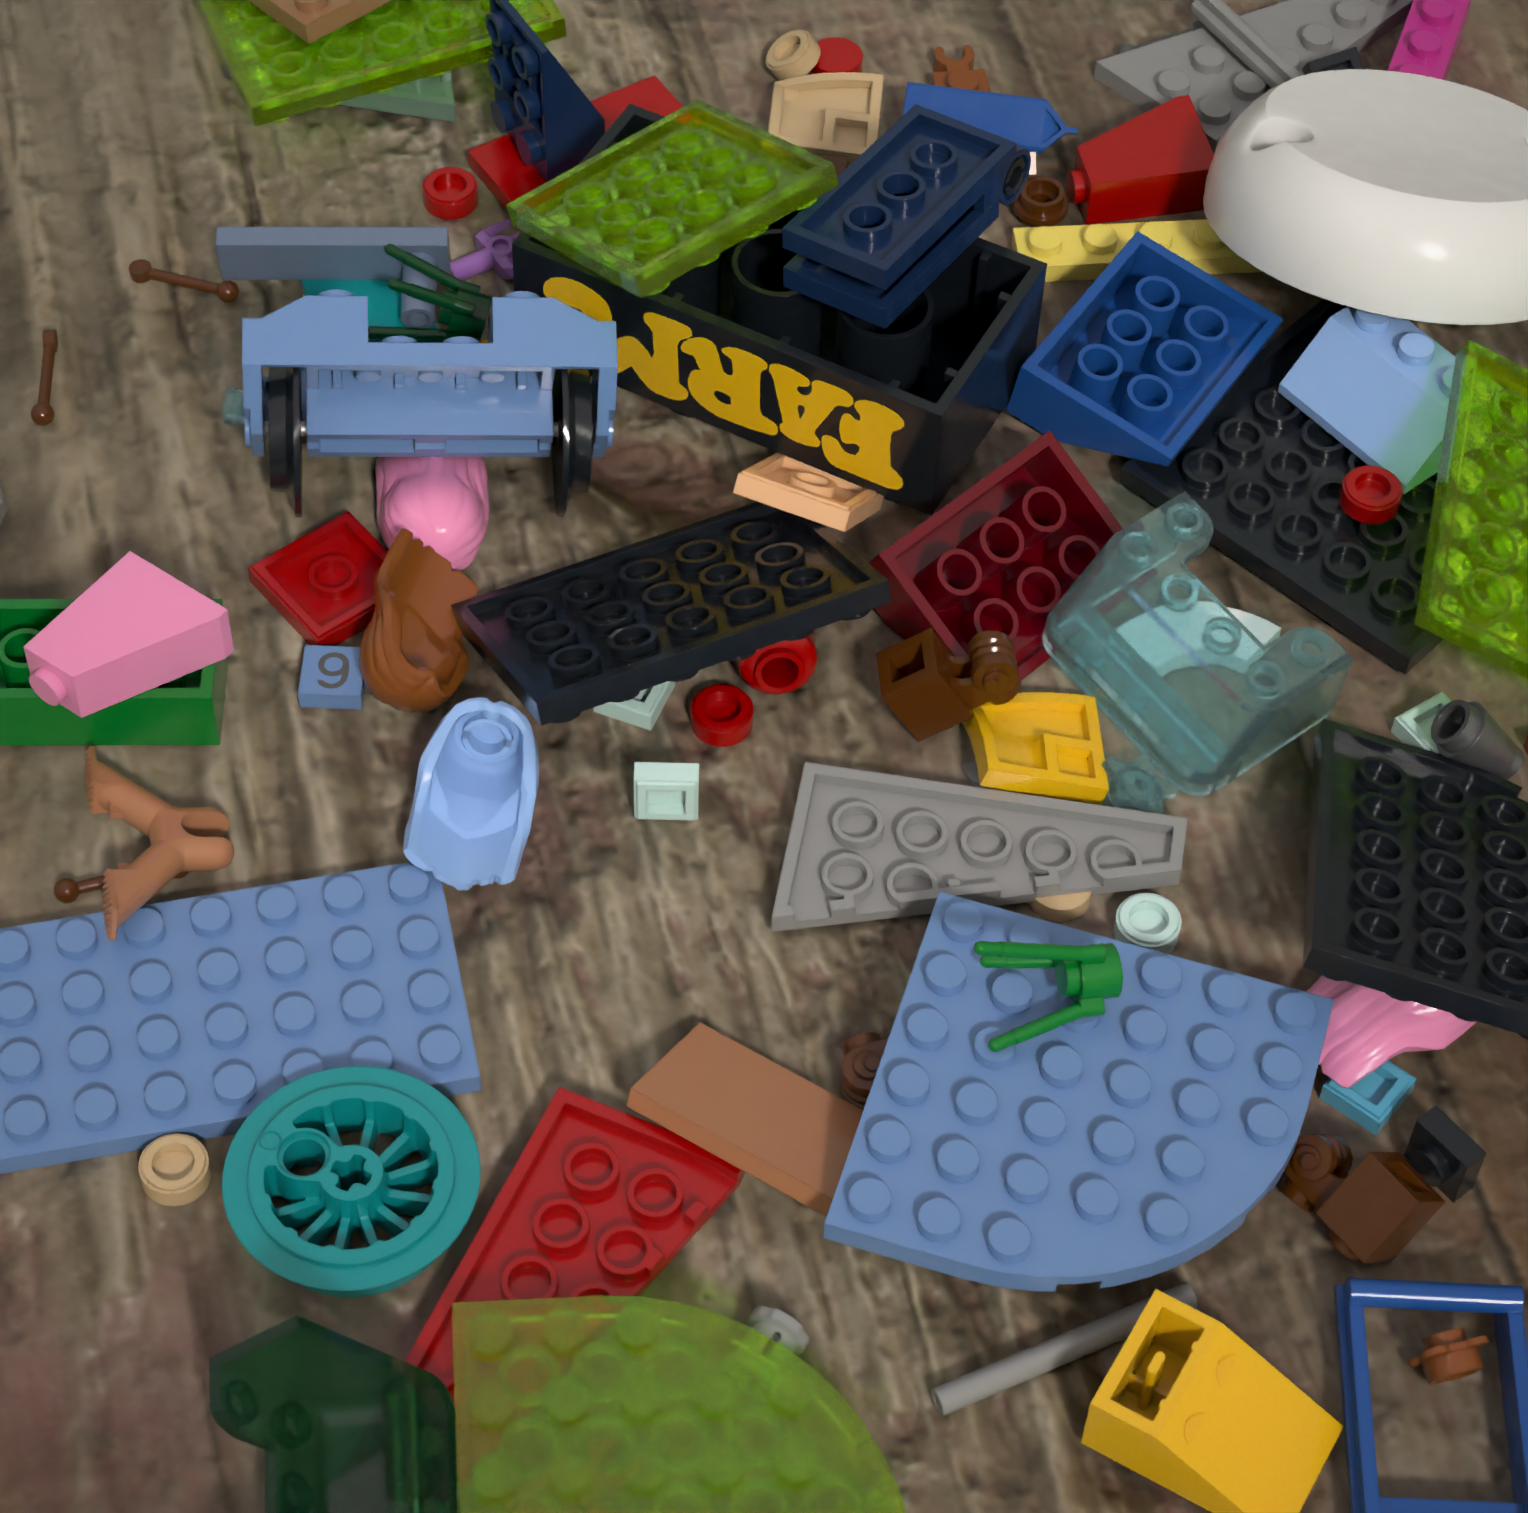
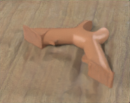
(178, 836)

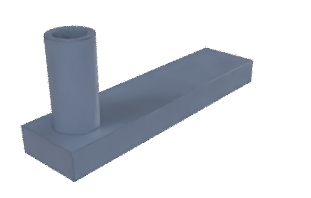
(336, 255)

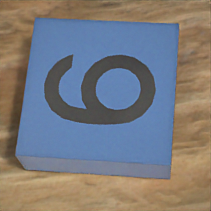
(331, 678)

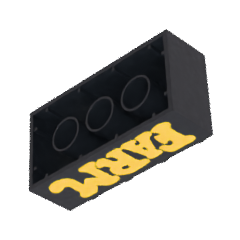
(805, 378)

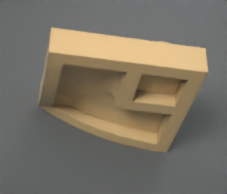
(828, 112)

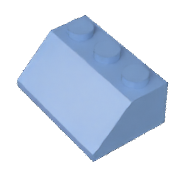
(1377, 391)

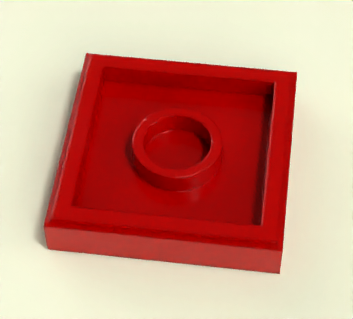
(323, 580)

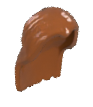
(413, 643)

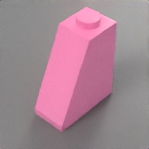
(126, 638)

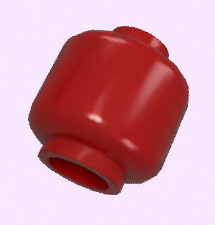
(780, 666)

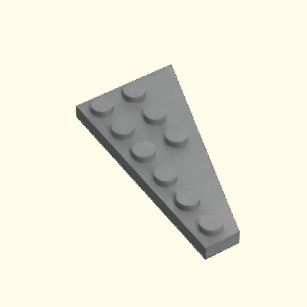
(1219, 80)
(892, 842)

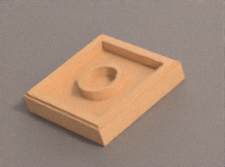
(807, 492)

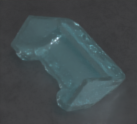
(1179, 663)

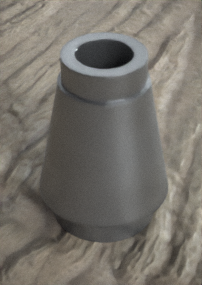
(1474, 738)

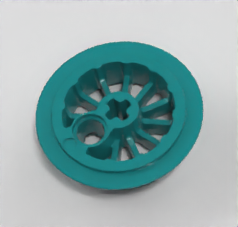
(353, 1184)

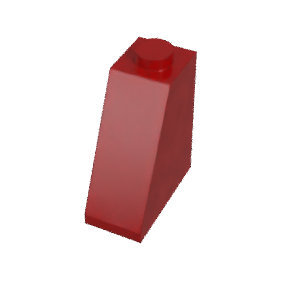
(1143, 166)

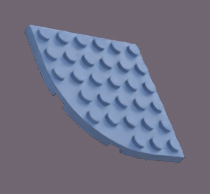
(1084, 1146)

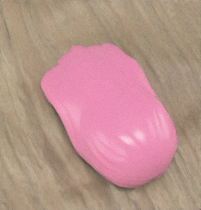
(437, 501)
(1373, 1027)

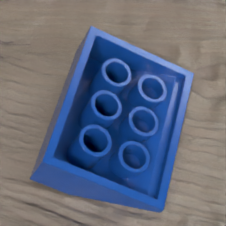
(1141, 356)

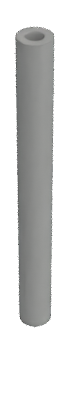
(1046, 1355)

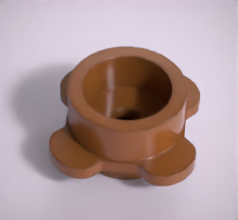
(1450, 1356)

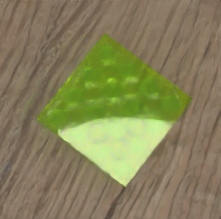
(672, 197)

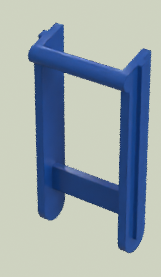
(1507, 1307)

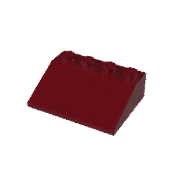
(998, 555)

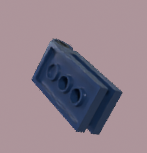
(902, 214)

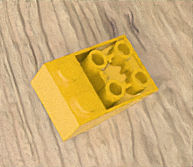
(1208, 1416)

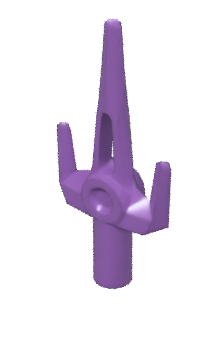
(492, 253)

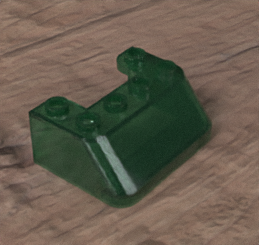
(337, 1422)

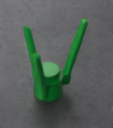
(1082, 972)

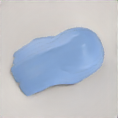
(474, 795)

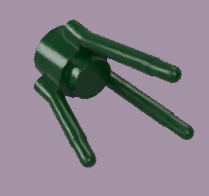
(461, 310)

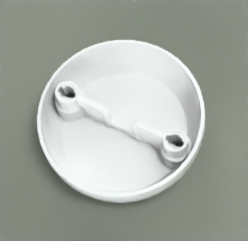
(1381, 194)

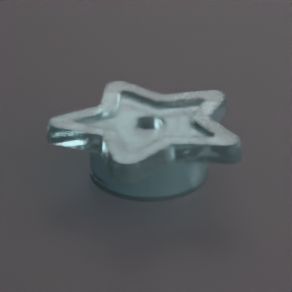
(1138, 785)

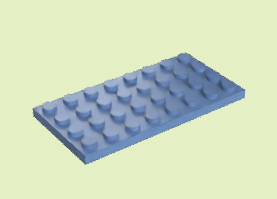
(220, 1007)

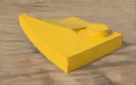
(1041, 746)

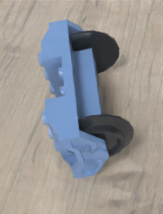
(429, 397)

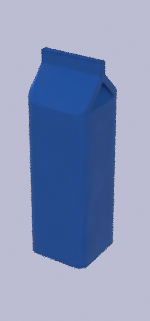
(1017, 118)

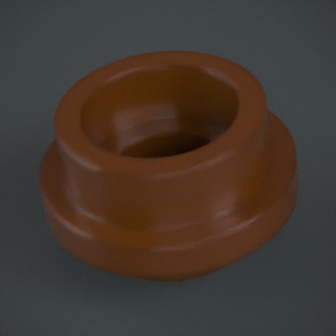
(1042, 202)

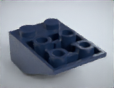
(537, 97)

